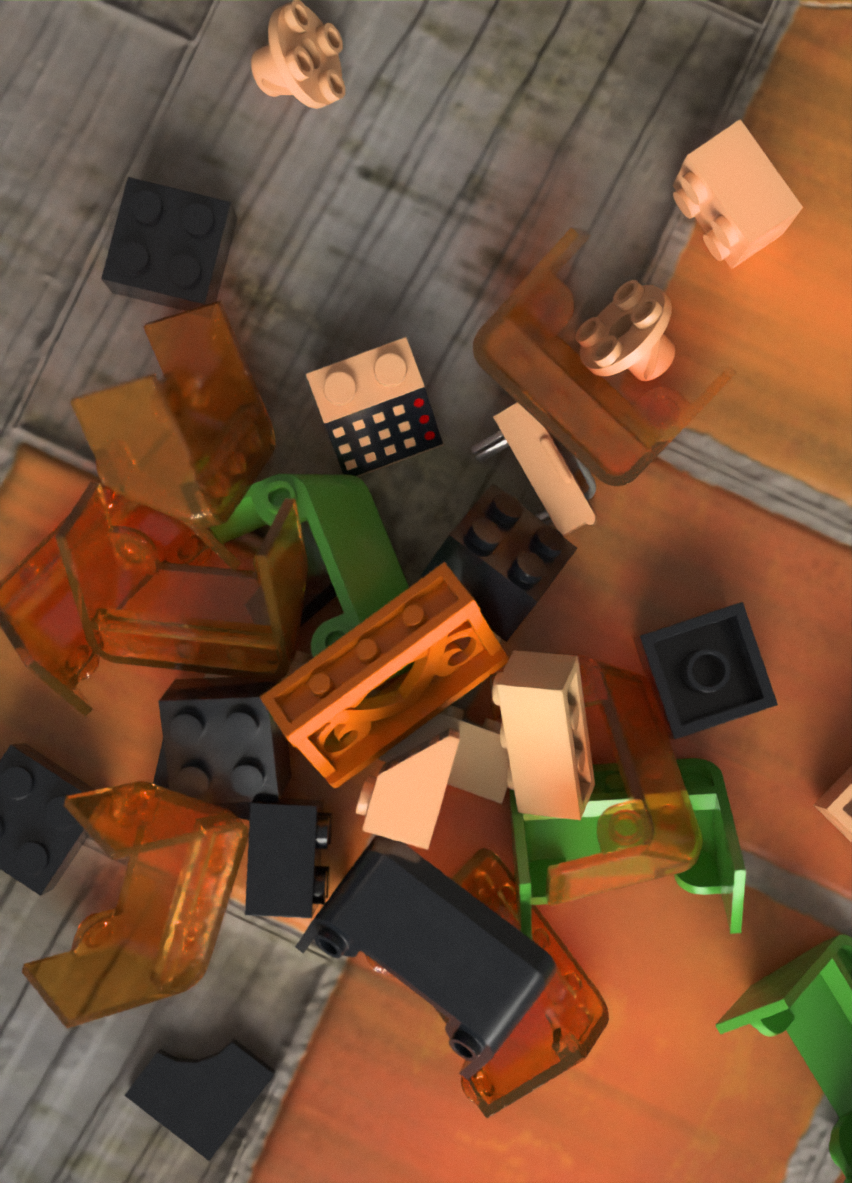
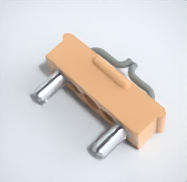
(544, 468)

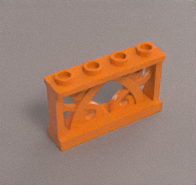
(427, 624)

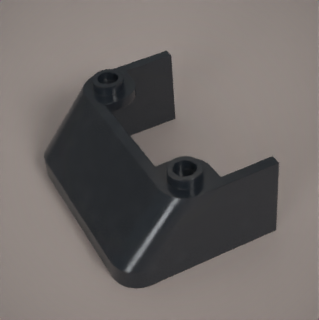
(436, 944)

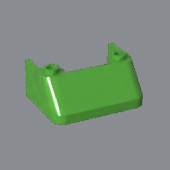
(348, 538)
(552, 840)
(815, 1008)

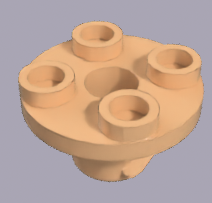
(300, 57)
(629, 334)

